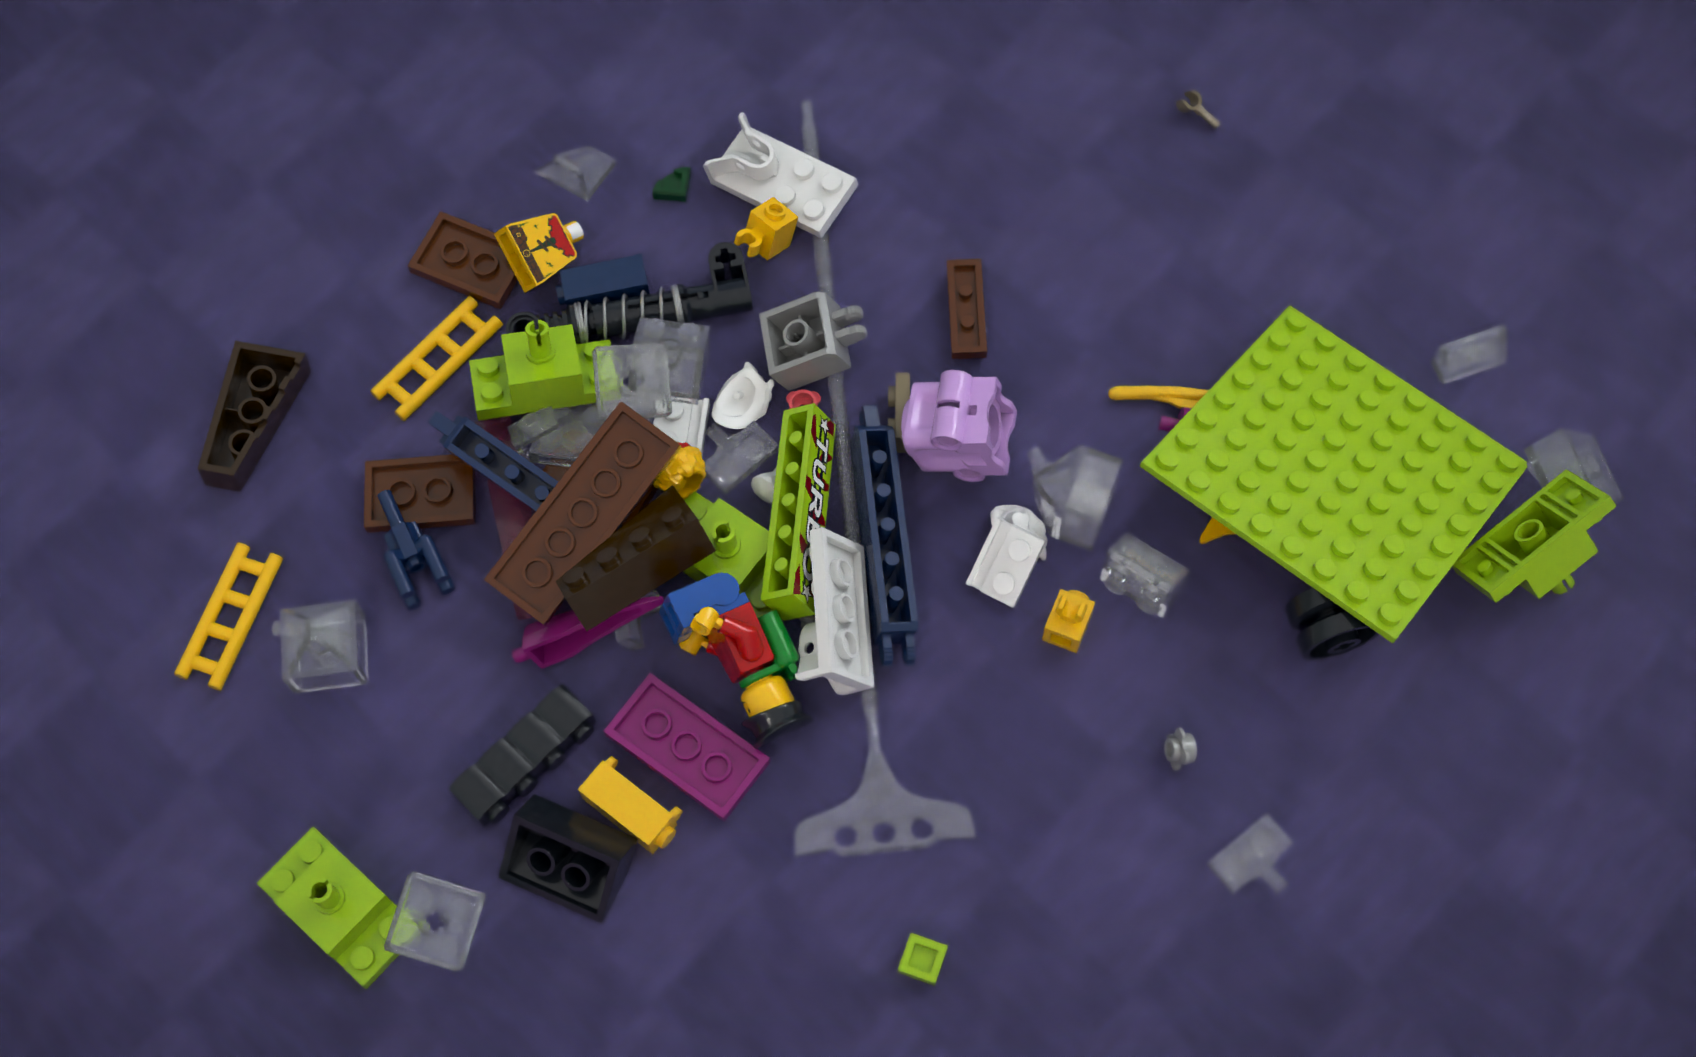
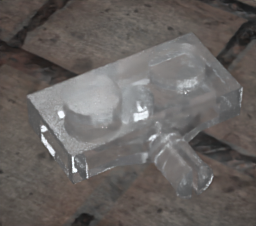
(737, 455)
(1253, 857)

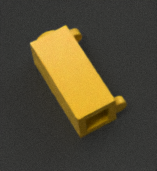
(629, 806)

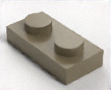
(897, 398)

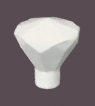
(764, 485)

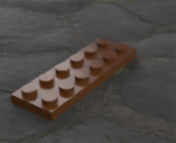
(582, 510)

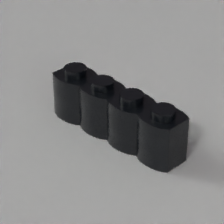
(522, 755)

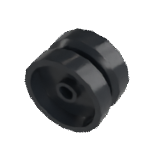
(1325, 626)

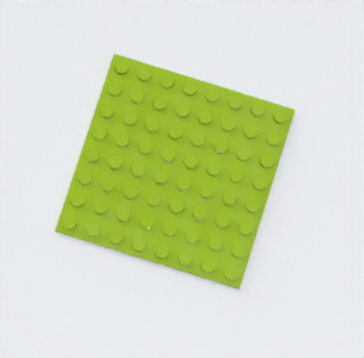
(1337, 471)

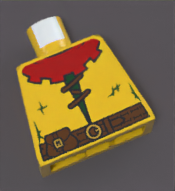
(538, 247)

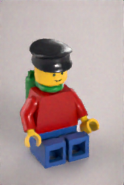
(747, 646)

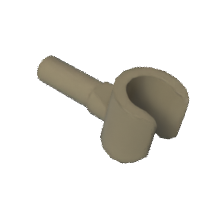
(1195, 105)

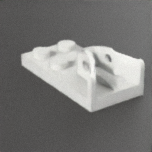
(765, 168)
(841, 616)

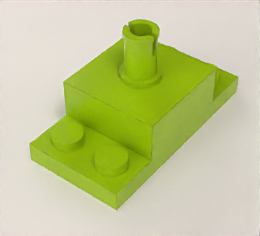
(535, 372)
(1538, 541)
(738, 547)
(334, 905)

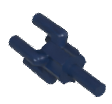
(410, 553)

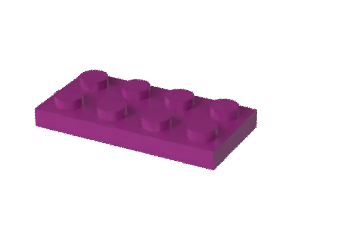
(687, 747)

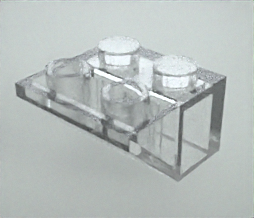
(1143, 575)

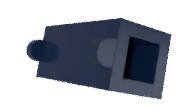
(603, 280)

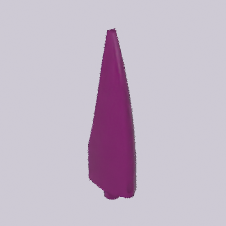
(566, 636)

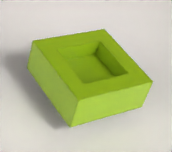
(922, 959)

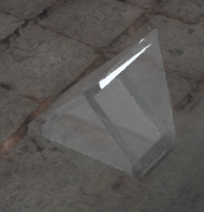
(578, 170)

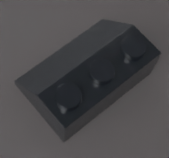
(566, 857)

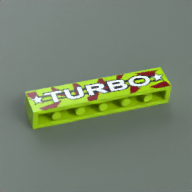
(797, 508)

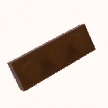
(966, 309)

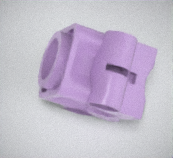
(959, 426)

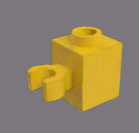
(768, 229)
(1068, 619)

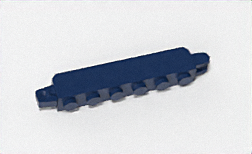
(494, 460)
(884, 537)

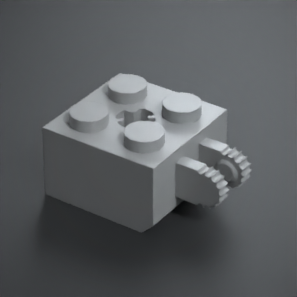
(808, 339)

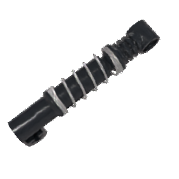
(678, 304)

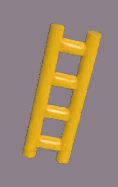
(433, 377)
(234, 637)

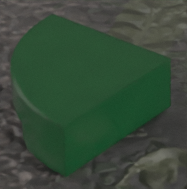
(673, 186)

